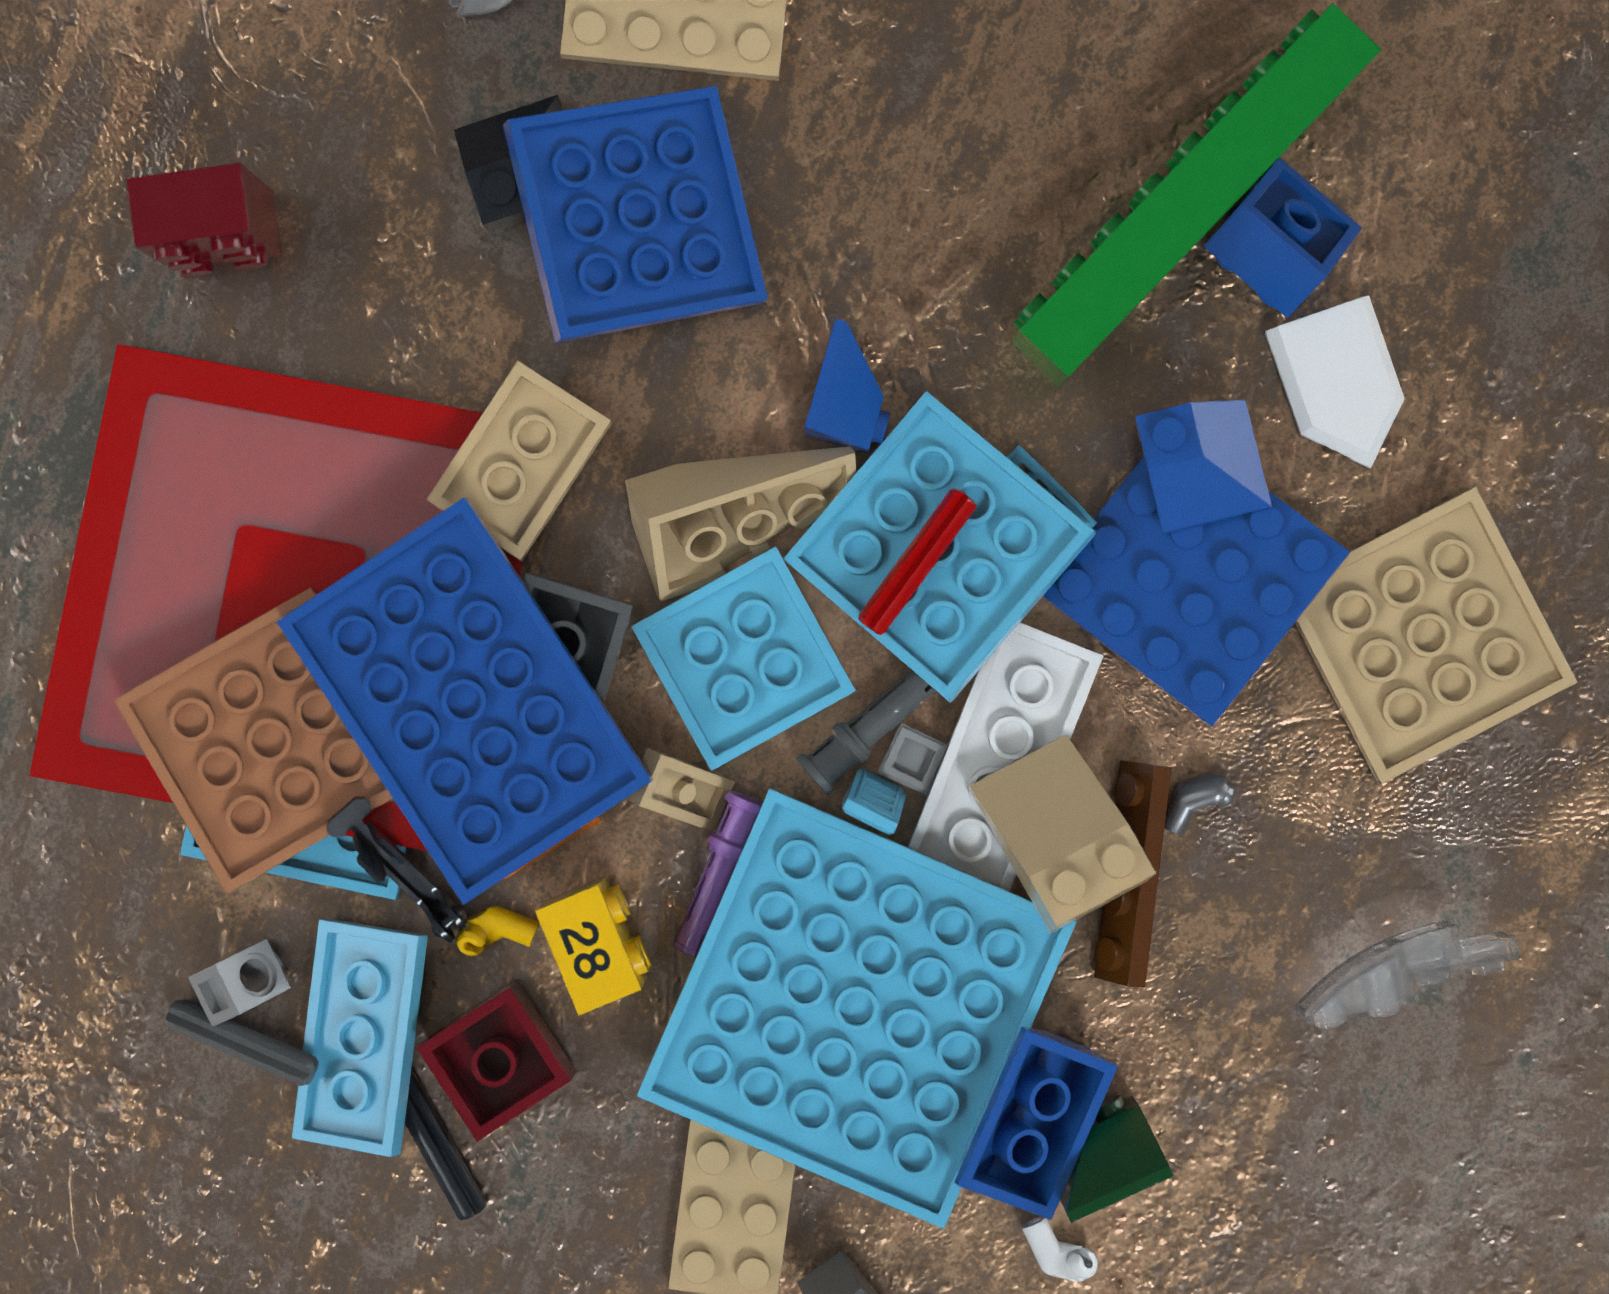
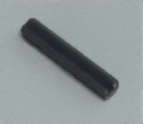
(441, 1154)

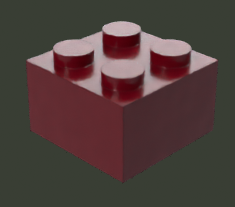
(496, 1060)

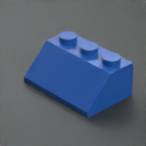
(1036, 1122)

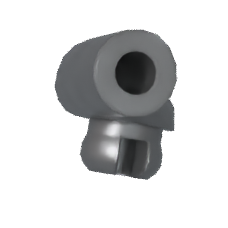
(1194, 795)

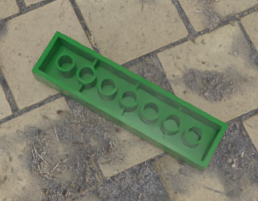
(1202, 186)

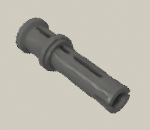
(852, 741)

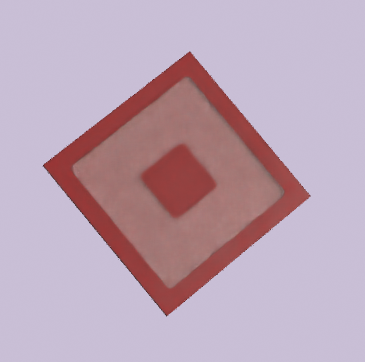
(207, 511)

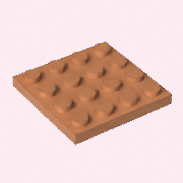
(249, 749)

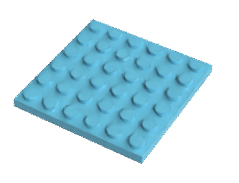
(853, 1007)

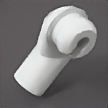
(1058, 1257)

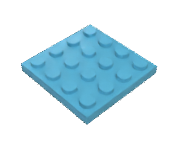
(988, 573)

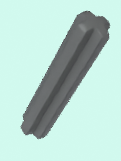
(243, 1043)

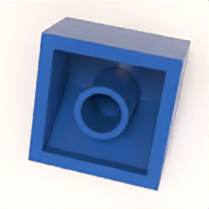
(1283, 238)

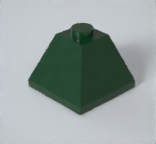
(1115, 1160)

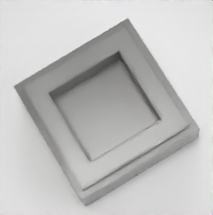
(913, 759)

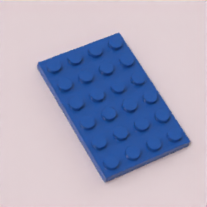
(464, 700)

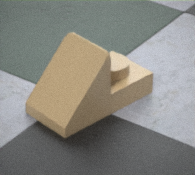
(682, 790)

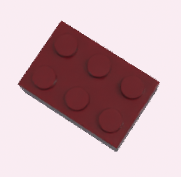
(204, 219)

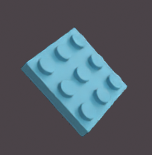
(743, 658)

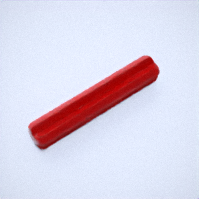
(917, 561)

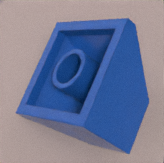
(846, 397)
(1202, 463)

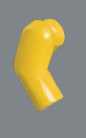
(492, 925)

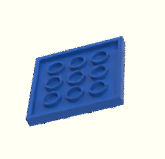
(635, 213)
(1198, 602)

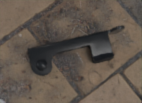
(382, 858)

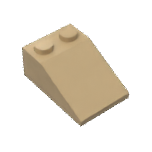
(1061, 833)

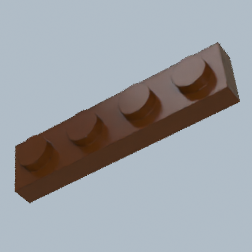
(1128, 919)

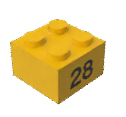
(594, 944)

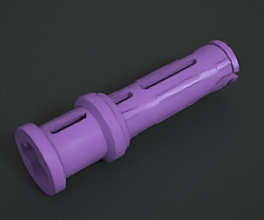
(725, 849)

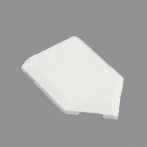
(1339, 378)

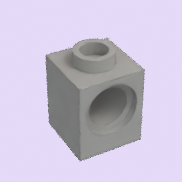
(223, 992)

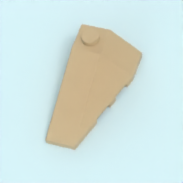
(713, 512)

